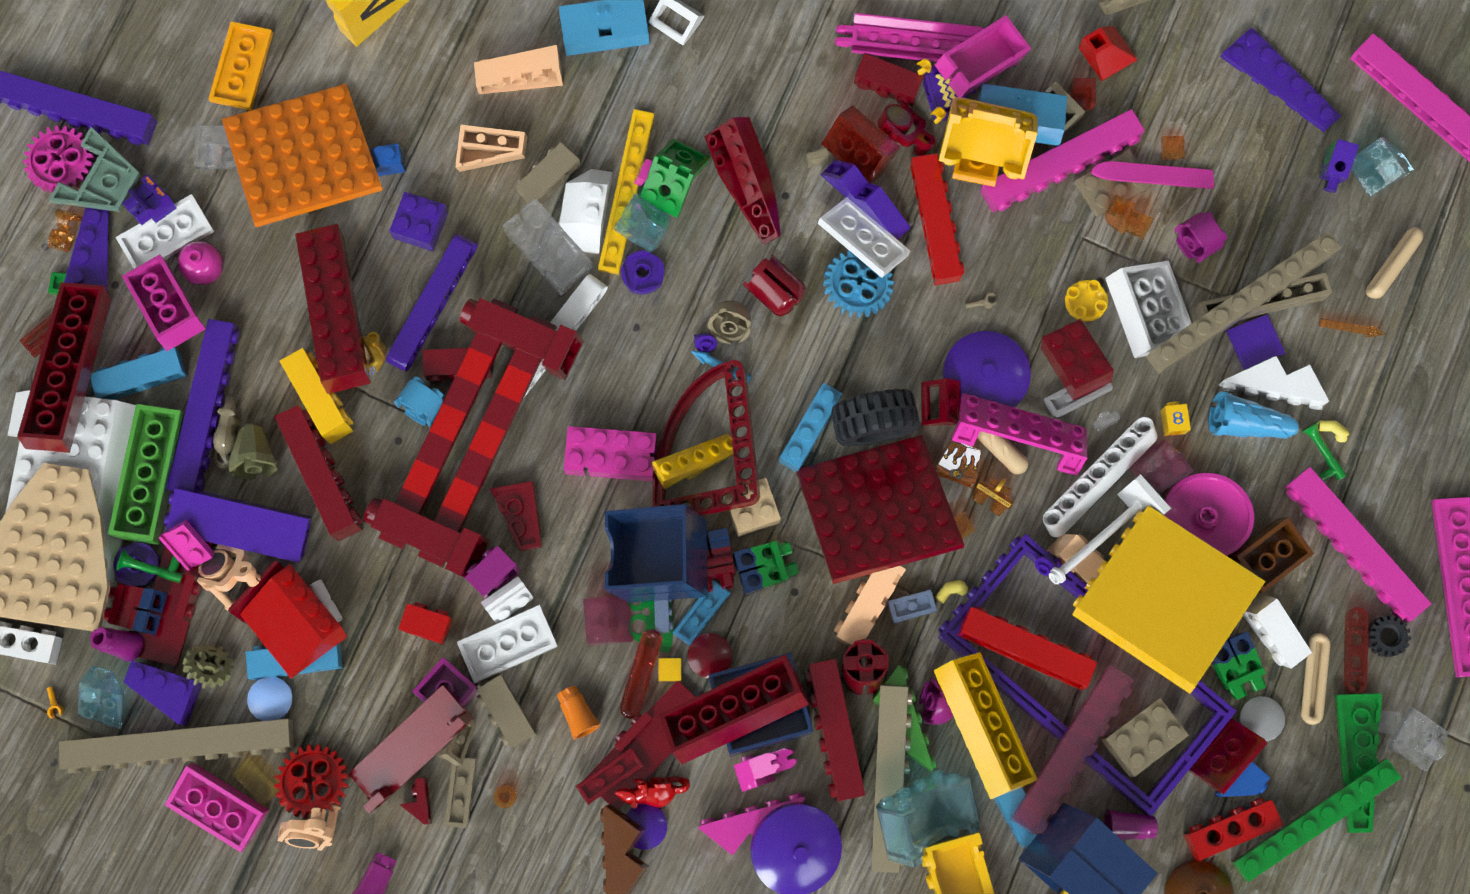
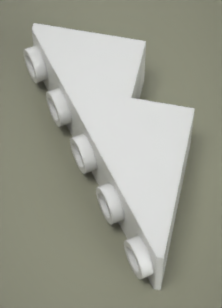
(1271, 381)

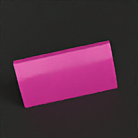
(216, 807)

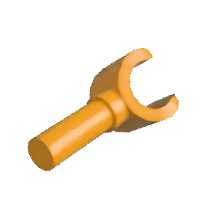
(54, 704)

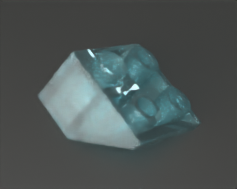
(1380, 166)
(643, 223)
(101, 697)

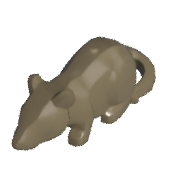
(225, 435)

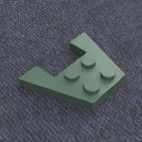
(106, 182)

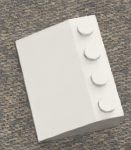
(1148, 305)

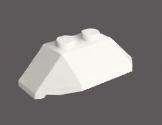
(586, 208)

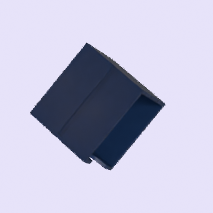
(656, 553)
(784, 729)
(1085, 857)

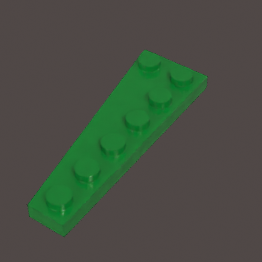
(1358, 740)

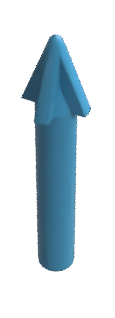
(704, 357)

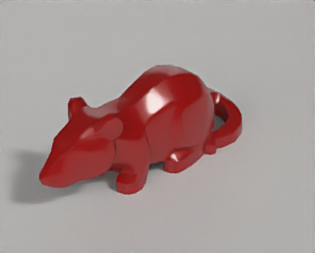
(656, 793)

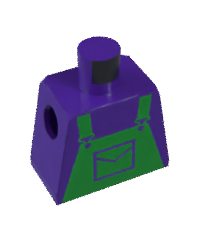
(1337, 164)

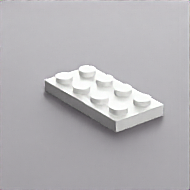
(168, 235)
(864, 237)
(507, 644)

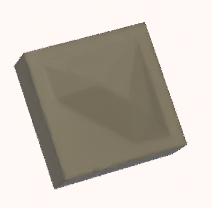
(817, 157)

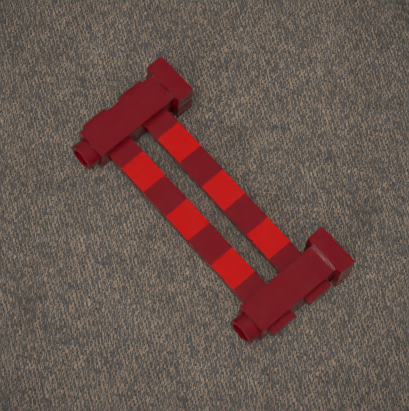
(533, 343)

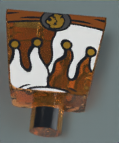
(960, 464)

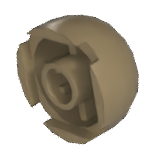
(730, 322)

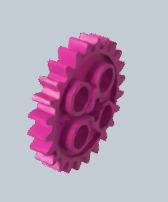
(45, 148)

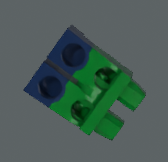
(771, 570)
(1238, 664)

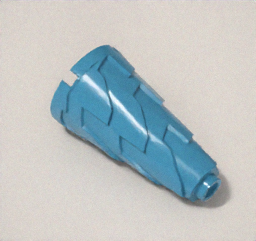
(1248, 418)

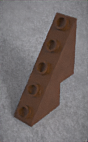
(619, 839)

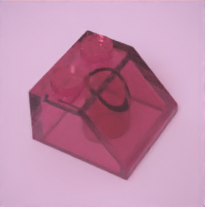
(1162, 466)
(607, 621)

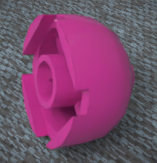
(200, 263)

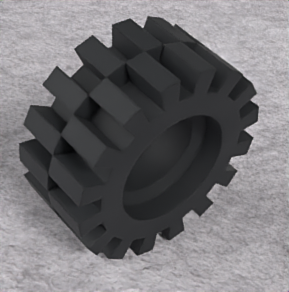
(1400, 631)

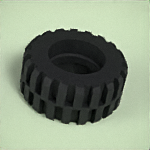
(875, 417)

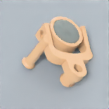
(223, 572)
(310, 832)

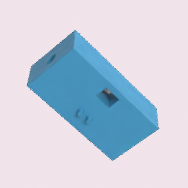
(603, 25)
(1047, 107)

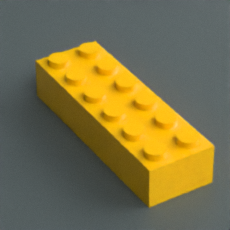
(985, 725)

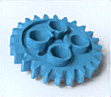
(854, 300)

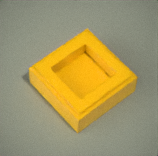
(669, 669)

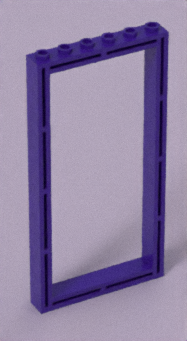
(1146, 803)

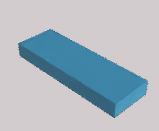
(701, 614)

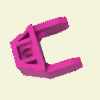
(759, 770)

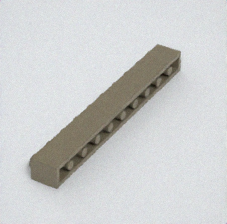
(1243, 302)
(176, 744)

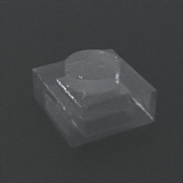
(1105, 420)

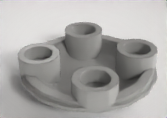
(1263, 717)

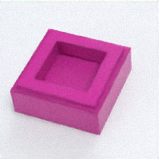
(643, 172)

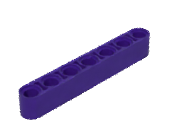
(431, 302)

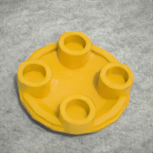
(1086, 300)

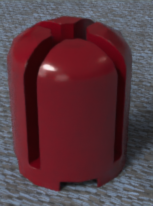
(776, 286)
(875, 670)

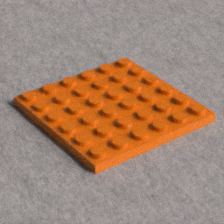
(301, 155)

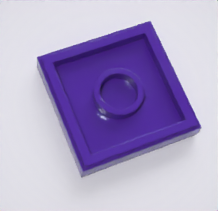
(1255, 342)

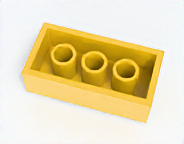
(323, 407)

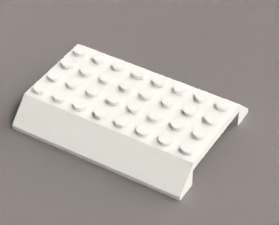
(97, 446)

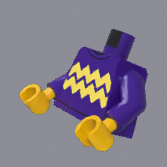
(937, 91)

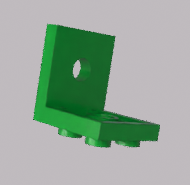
(675, 167)

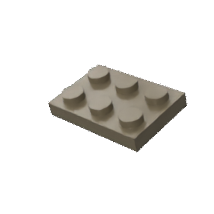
(1100, 192)

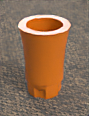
(577, 713)

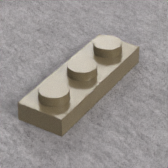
(460, 794)

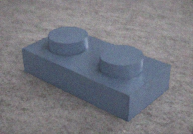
(912, 606)

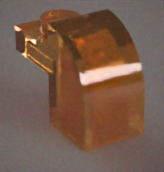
(1124, 218)

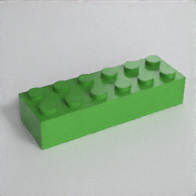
(145, 474)

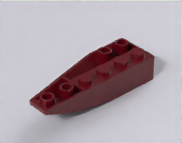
(746, 174)

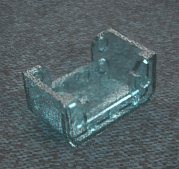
(926, 814)

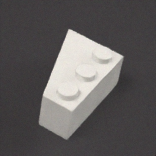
(1276, 630)

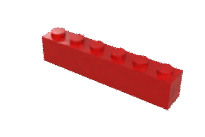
(936, 220)
(1027, 648)

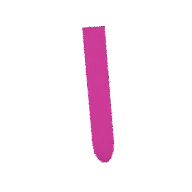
(1154, 174)

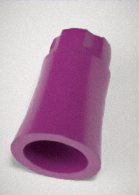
(119, 643)
(1131, 826)
(376, 876)

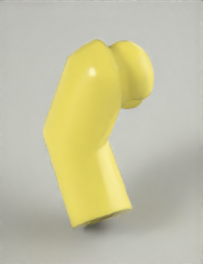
(1334, 426)
(951, 587)

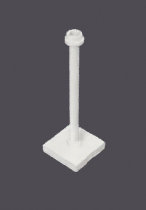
(1137, 497)

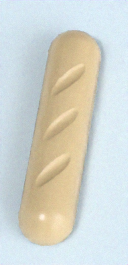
(1394, 263)
(1005, 452)
(1315, 679)

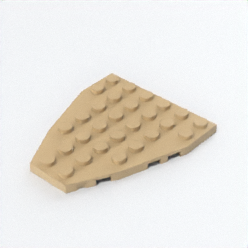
(54, 552)

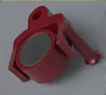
(896, 122)

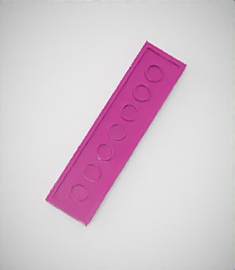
(1453, 544)

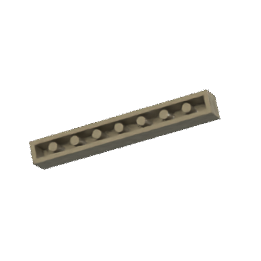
(890, 761)

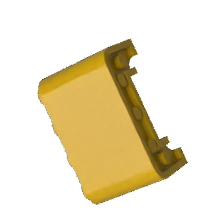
(957, 866)

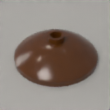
(1198, 877)

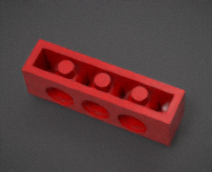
(1267, 820)

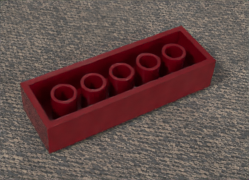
(319, 474)
(733, 709)
(835, 730)

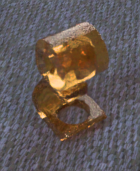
(61, 238)

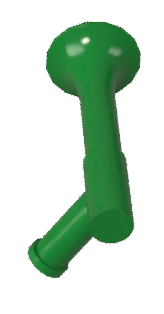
(1335, 468)
(170, 573)

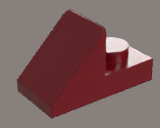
(421, 808)

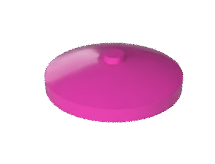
(1212, 510)

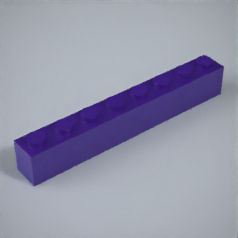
(76, 109)
(203, 403)

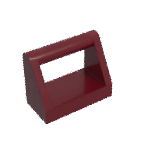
(948, 402)

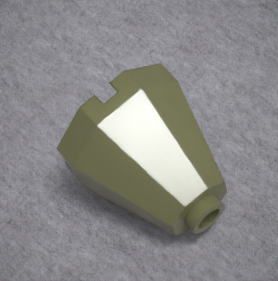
(252, 454)

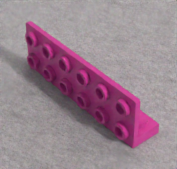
(1024, 427)

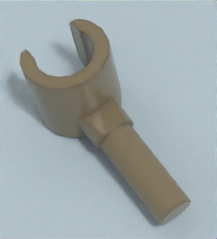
(984, 302)

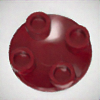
(709, 654)

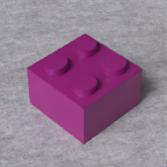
(492, 572)
(446, 674)

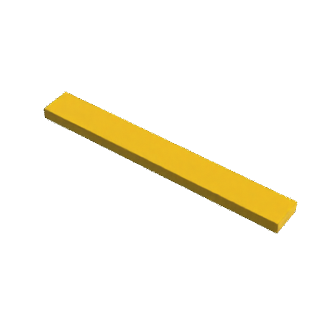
(632, 160)

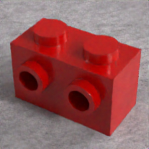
(425, 623)

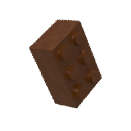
(1273, 552)

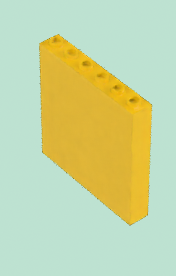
(1167, 598)

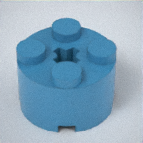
(420, 401)

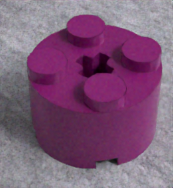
(1200, 236)

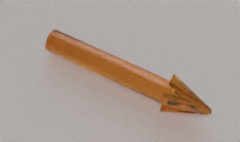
(1370, 331)

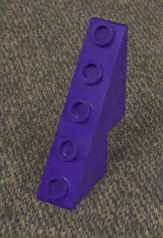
(868, 197)

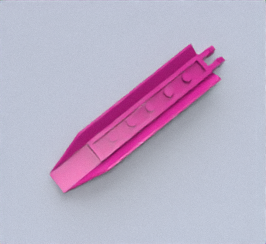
(903, 37)

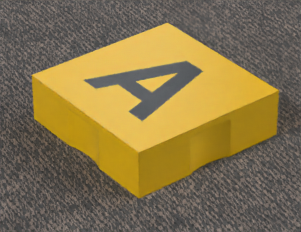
(362, 17)

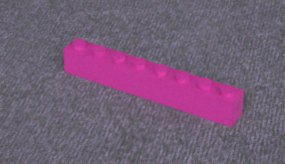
(1415, 92)
(1065, 159)
(1357, 546)

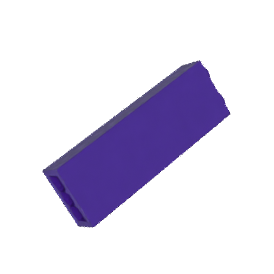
(240, 523)

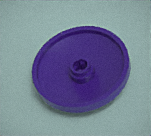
(989, 367)
(796, 849)

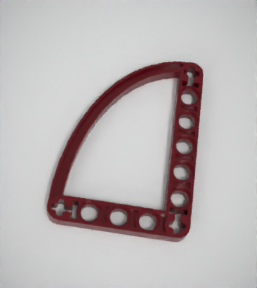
(674, 422)

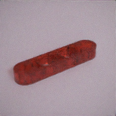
(1352, 650)

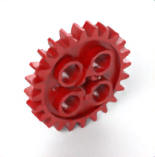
(292, 785)

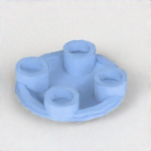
(269, 699)

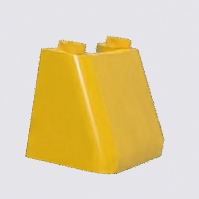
(989, 136)

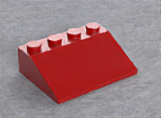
(292, 622)

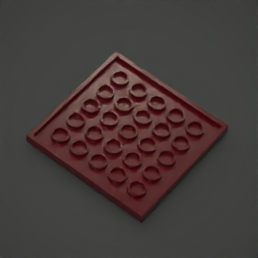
(878, 509)

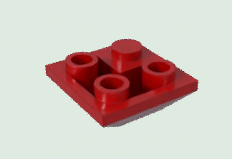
(1106, 52)

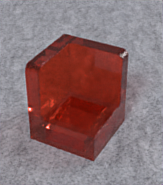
(1084, 92)

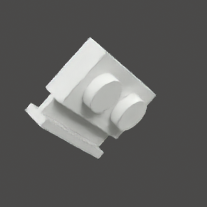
(507, 600)

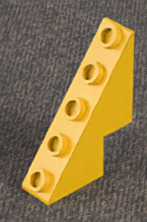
(693, 460)

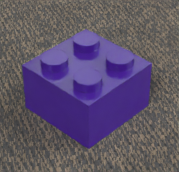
(418, 221)

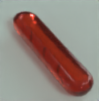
(641, 673)

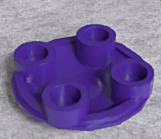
(653, 821)

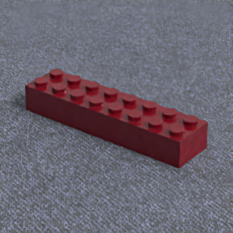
(332, 309)
(64, 368)

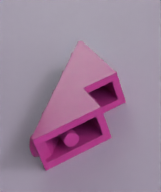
(734, 828)

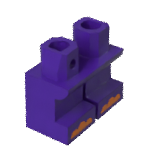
(148, 202)

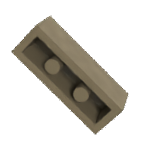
(548, 174)
(505, 712)

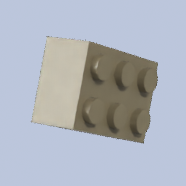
(1144, 737)

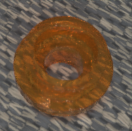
(498, 793)

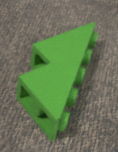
(918, 740)

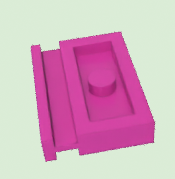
(186, 545)

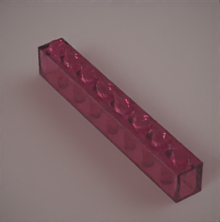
(1072, 750)

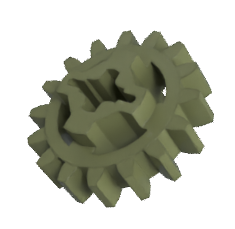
(208, 665)

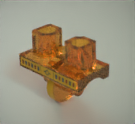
(1001, 501)

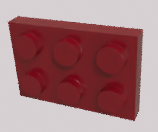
(1228, 756)

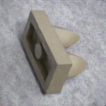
(457, 747)

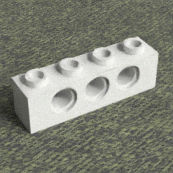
(46, 650)

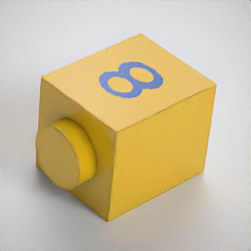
(1175, 419)

